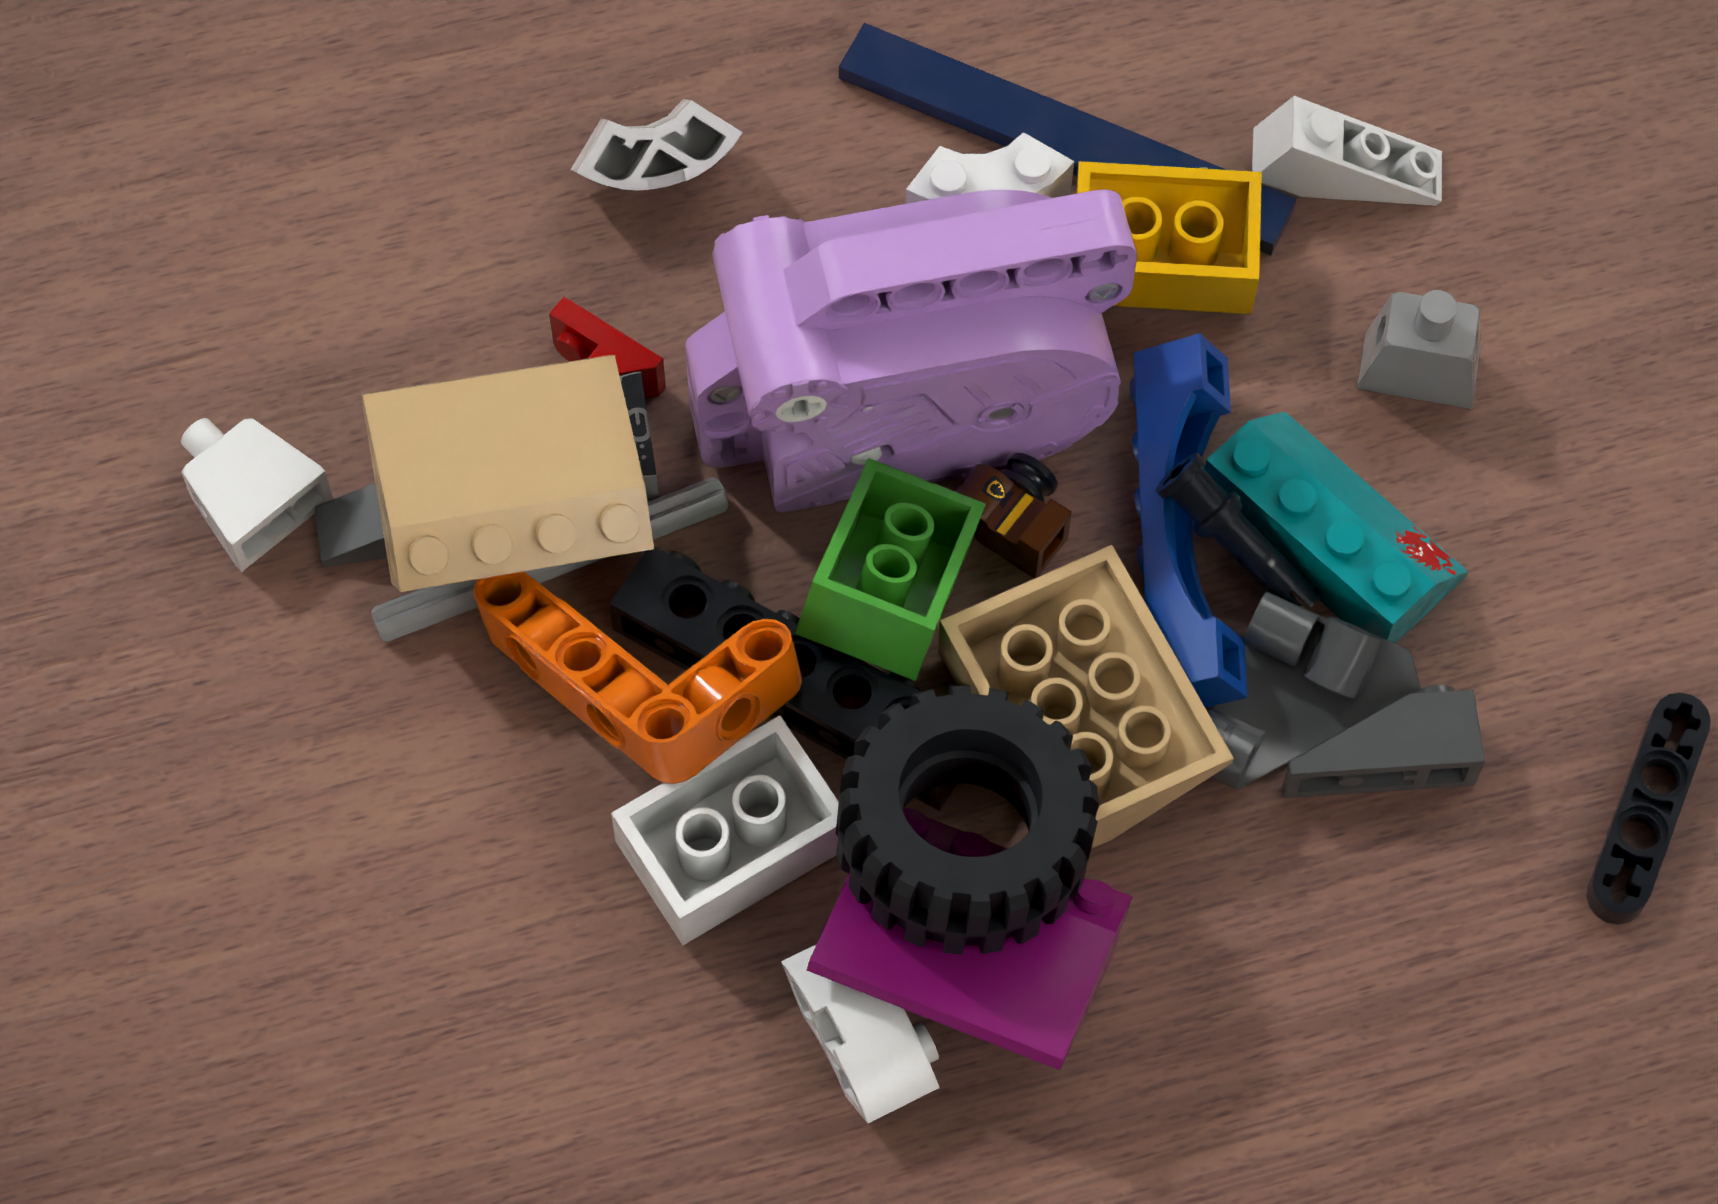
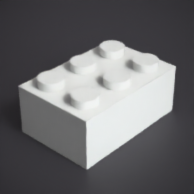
(730, 831)

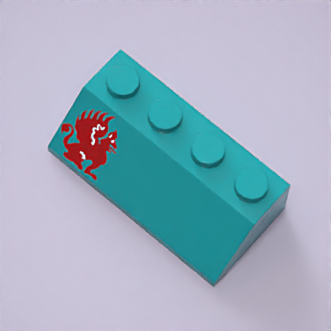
(1334, 527)

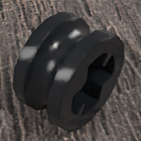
(1030, 475)

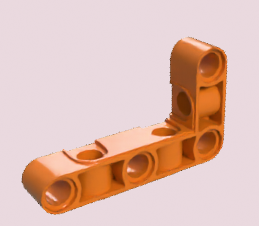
(659, 726)

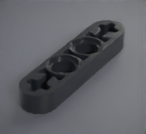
(1646, 806)

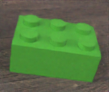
(890, 569)

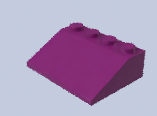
(1015, 998)

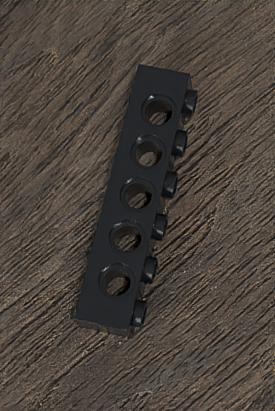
(667, 581)

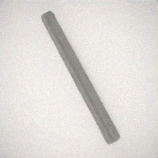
(442, 602)

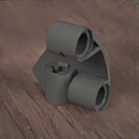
(1305, 687)

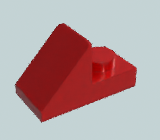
(584, 336)

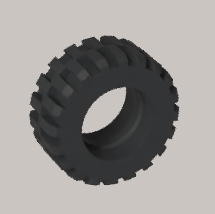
(980, 744)

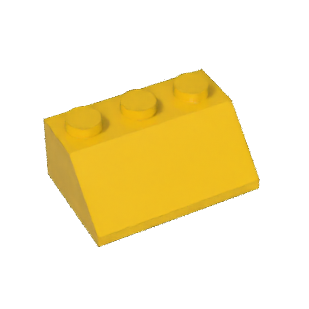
(1190, 233)

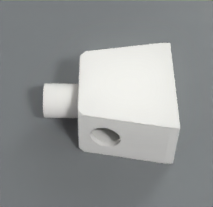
(250, 486)

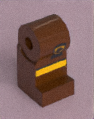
(1016, 522)

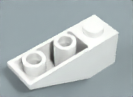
(1343, 158)

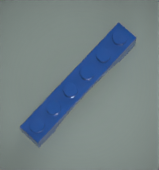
(1177, 401)

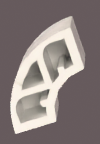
(658, 153)
(1019, 166)
(867, 1040)

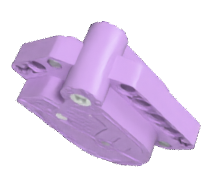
(910, 339)

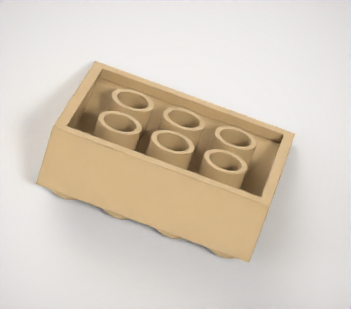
(506, 473)
(1101, 668)

